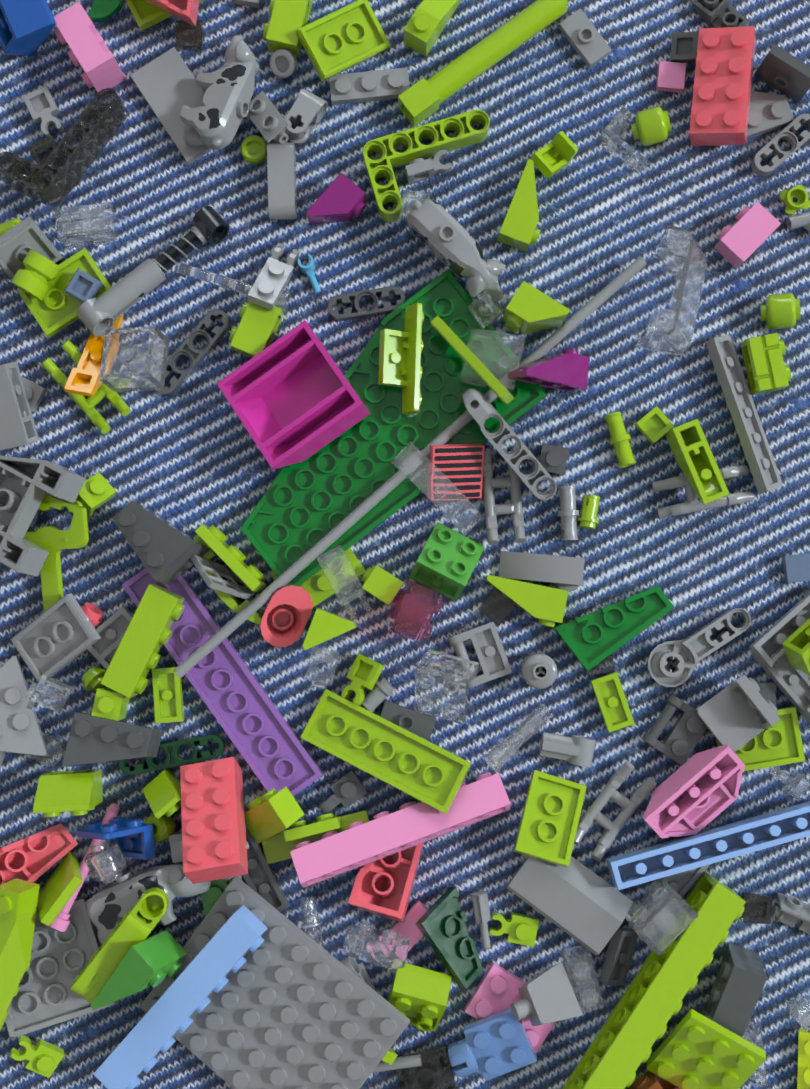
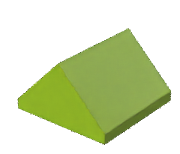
(326, 626)

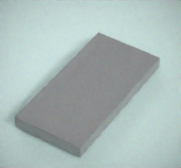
(167, 88)

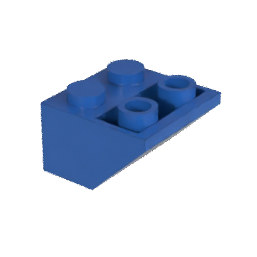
(24, 25)

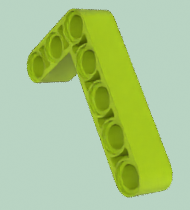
(411, 139)

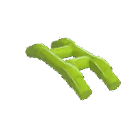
(87, 405)

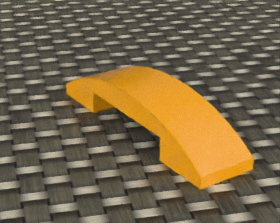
(85, 378)

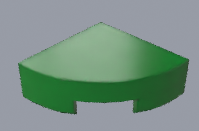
(104, 9)

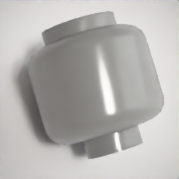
(535, 661)

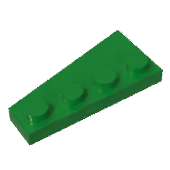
(608, 629)

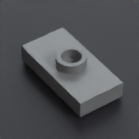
(585, 38)

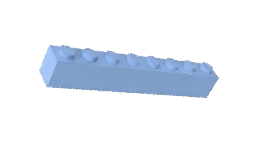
(710, 846)
(181, 1000)

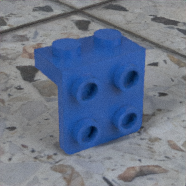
(132, 836)

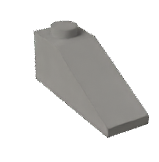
(16, 418)

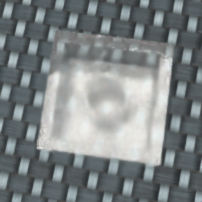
(134, 359)
(660, 916)

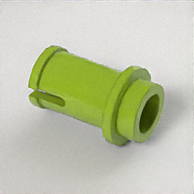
(589, 512)

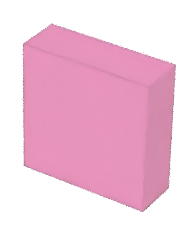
(670, 76)

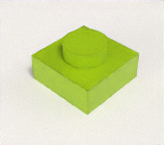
(654, 425)

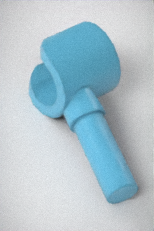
(309, 270)

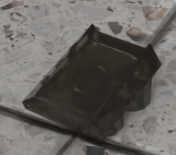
(433, 1074)

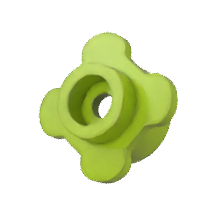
(802, 199)

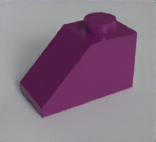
(338, 203)

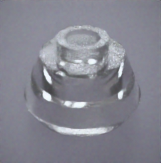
(800, 1010)

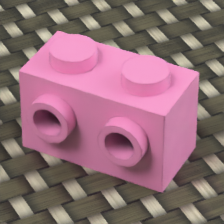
(746, 235)

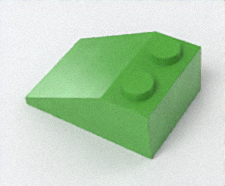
(142, 967)

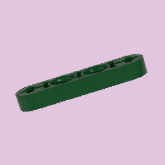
(172, 754)

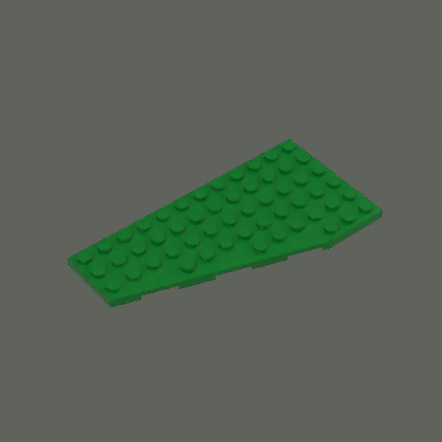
(334, 481)

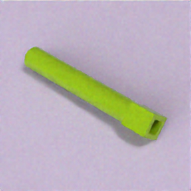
(426, 95)

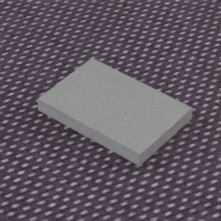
(55, 637)

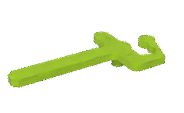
(54, 542)

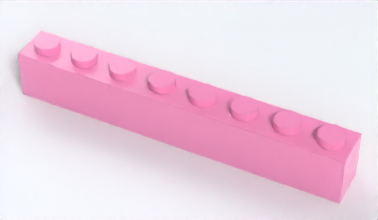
(397, 831)

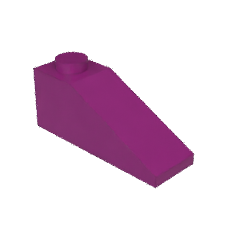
(558, 371)

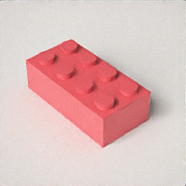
(722, 86)
(213, 820)

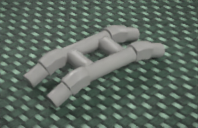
(693, 503)
(493, 509)
(629, 806)

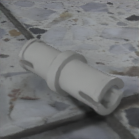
(568, 513)

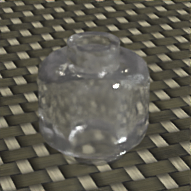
(105, 862)

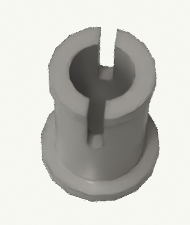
(378, 694)

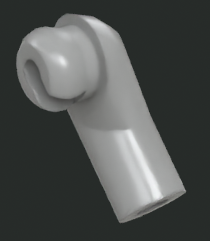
(799, 221)

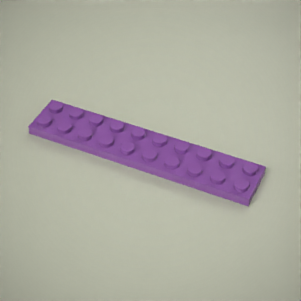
(234, 694)

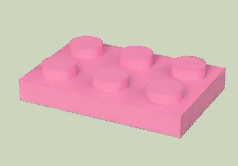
(495, 994)

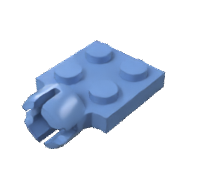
(492, 1047)

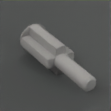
(482, 915)

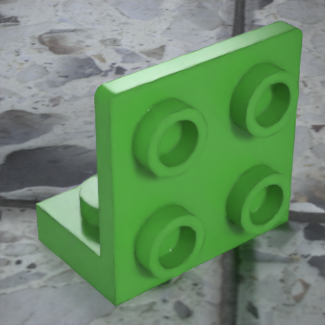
(447, 561)

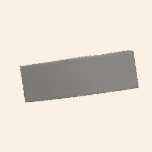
(541, 568)

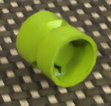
(36, 275)

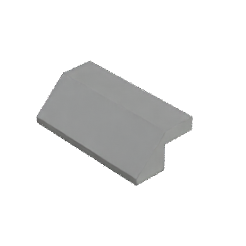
(572, 900)

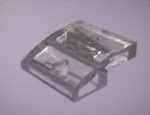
(499, 354)

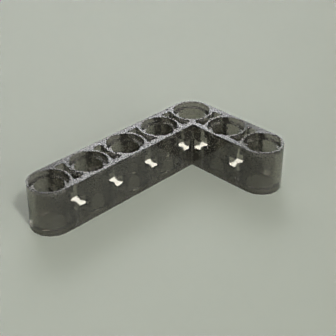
(72, 155)

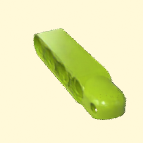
(130, 931)

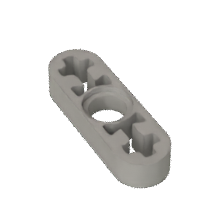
(772, 146)

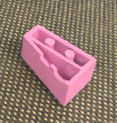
(87, 48)

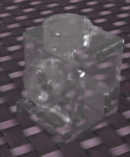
(318, 656)

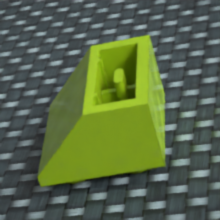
(68, 791)
(420, 995)

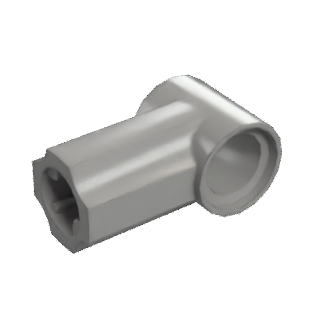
(574, 749)

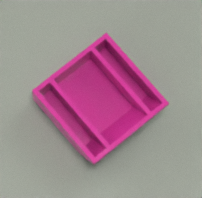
(293, 398)

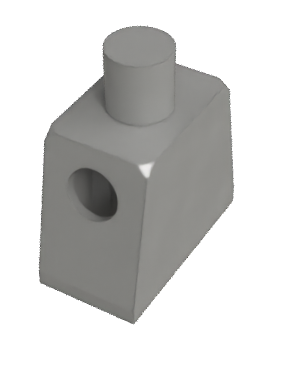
(547, 998)

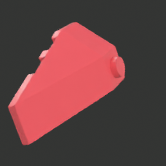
(35, 854)
(387, 884)

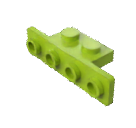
(402, 357)
(279, 846)

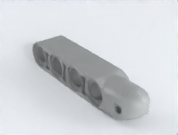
(483, 411)

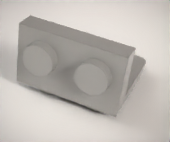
(738, 713)

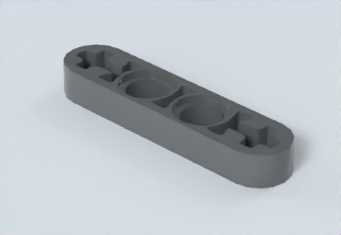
(195, 356)

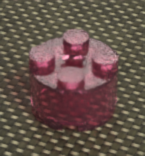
(414, 611)

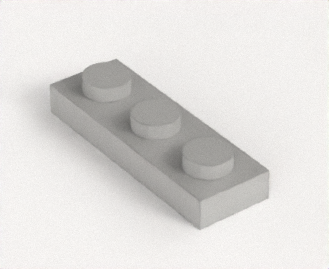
(368, 86)

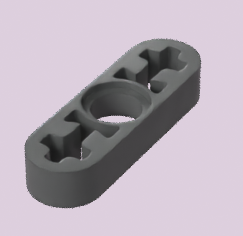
(345, 299)

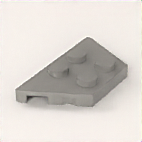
(18, 725)

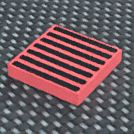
(461, 465)

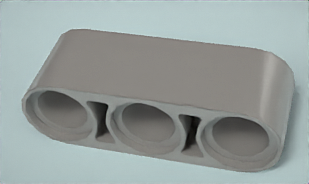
(282, 181)

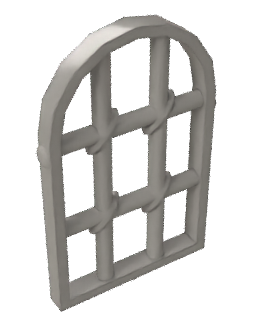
(198, 561)

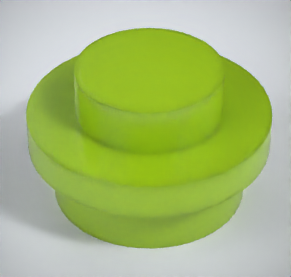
(93, 678)

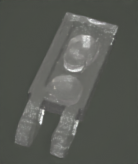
(343, 579)

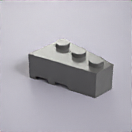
(157, 542)
(106, 740)
(736, 989)

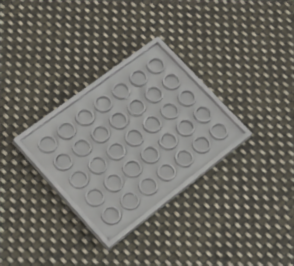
(288, 1012)

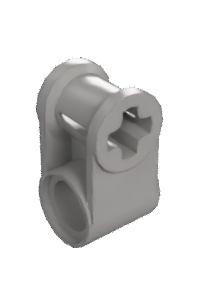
(304, 116)

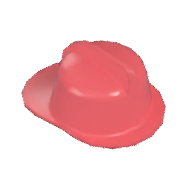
(286, 616)

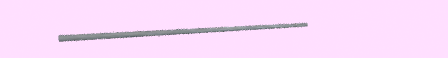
(397, 478)

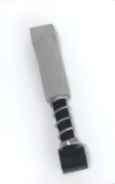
(102, 312)

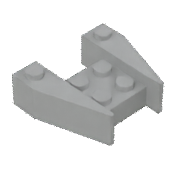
(21, 493)

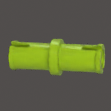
(620, 439)

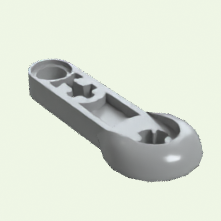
(692, 649)

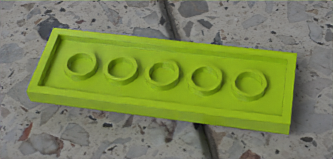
(386, 751)

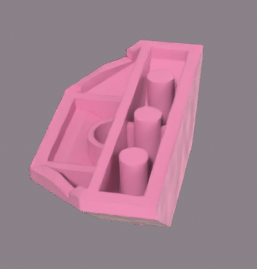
(695, 793)

